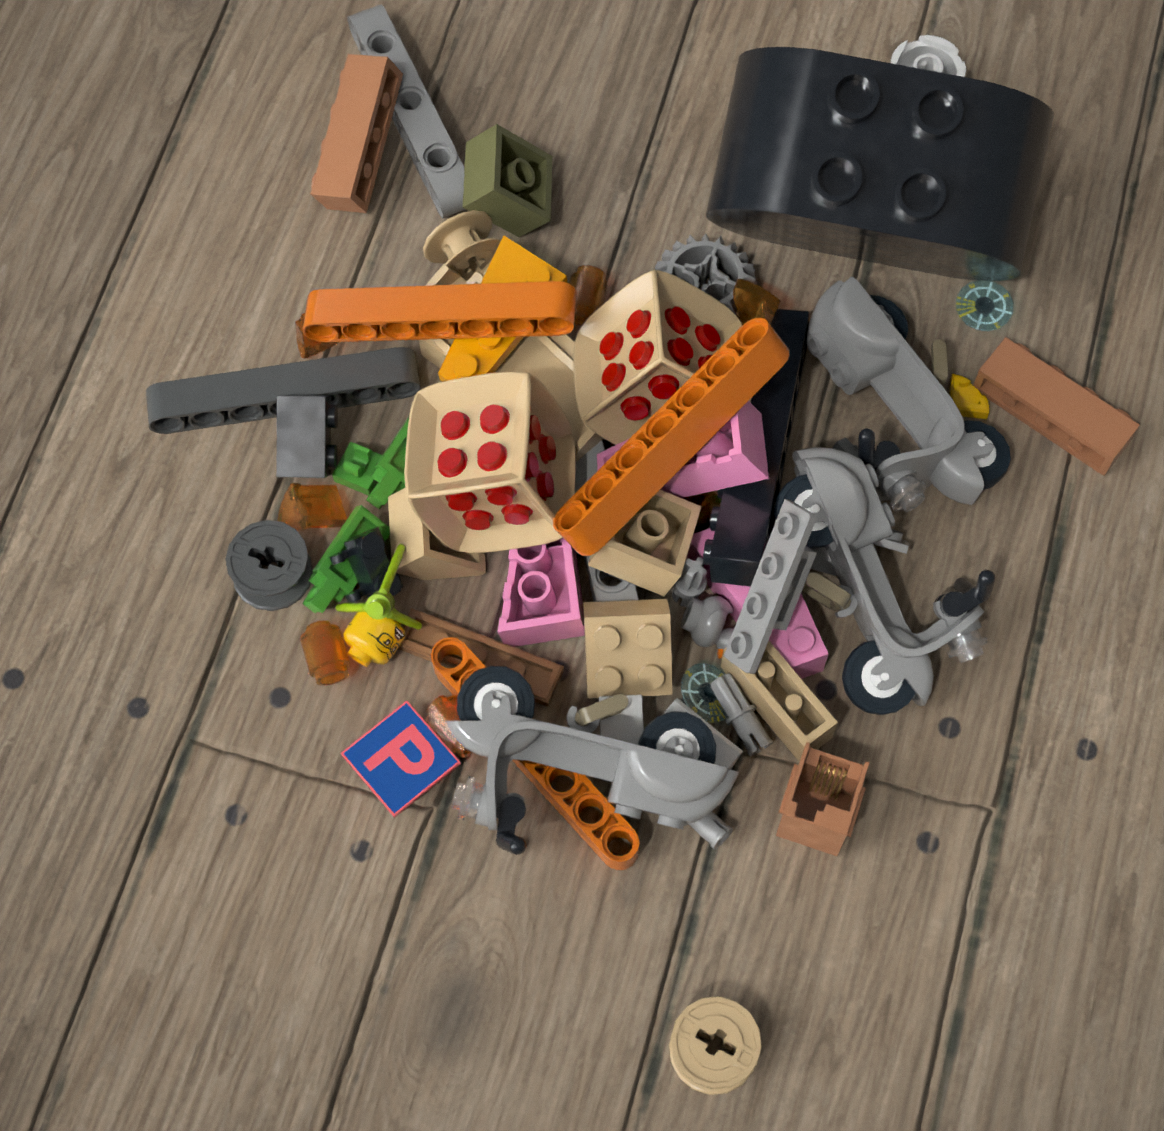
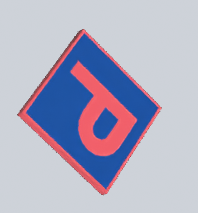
(400, 758)

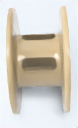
(462, 243)
(709, 1019)

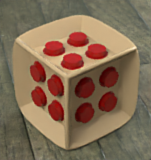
(644, 350)
(489, 461)

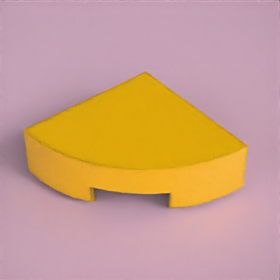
(968, 398)

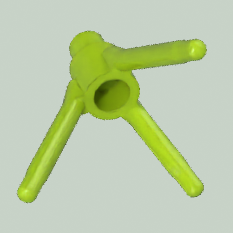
(382, 602)

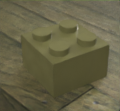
(508, 180)

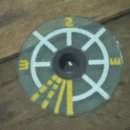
(984, 305)
(698, 692)

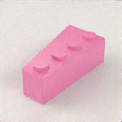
(727, 460)
(542, 595)
(801, 641)

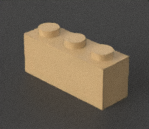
(784, 702)

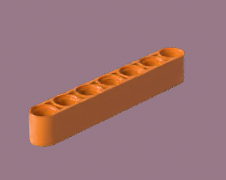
(440, 312)
(671, 436)
(567, 803)

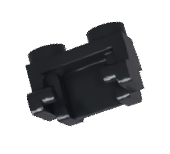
(368, 563)

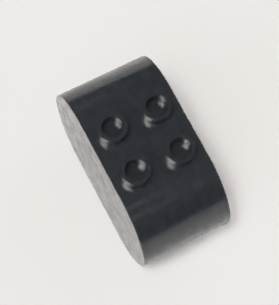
(880, 163)

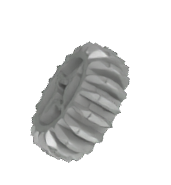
(702, 260)

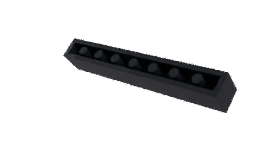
(747, 510)

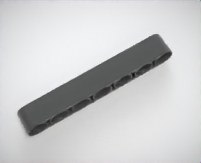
(253, 392)

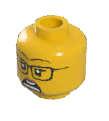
(373, 639)

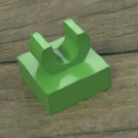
(356, 468)

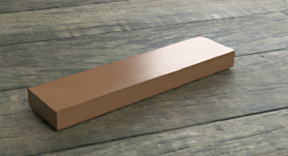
(538, 672)

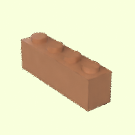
(356, 133)
(1055, 406)

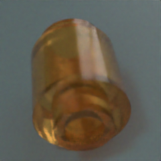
(591, 291)
(325, 653)
(439, 712)

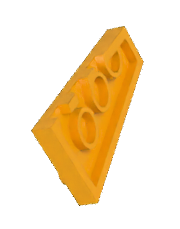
(485, 355)

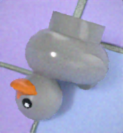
(706, 620)

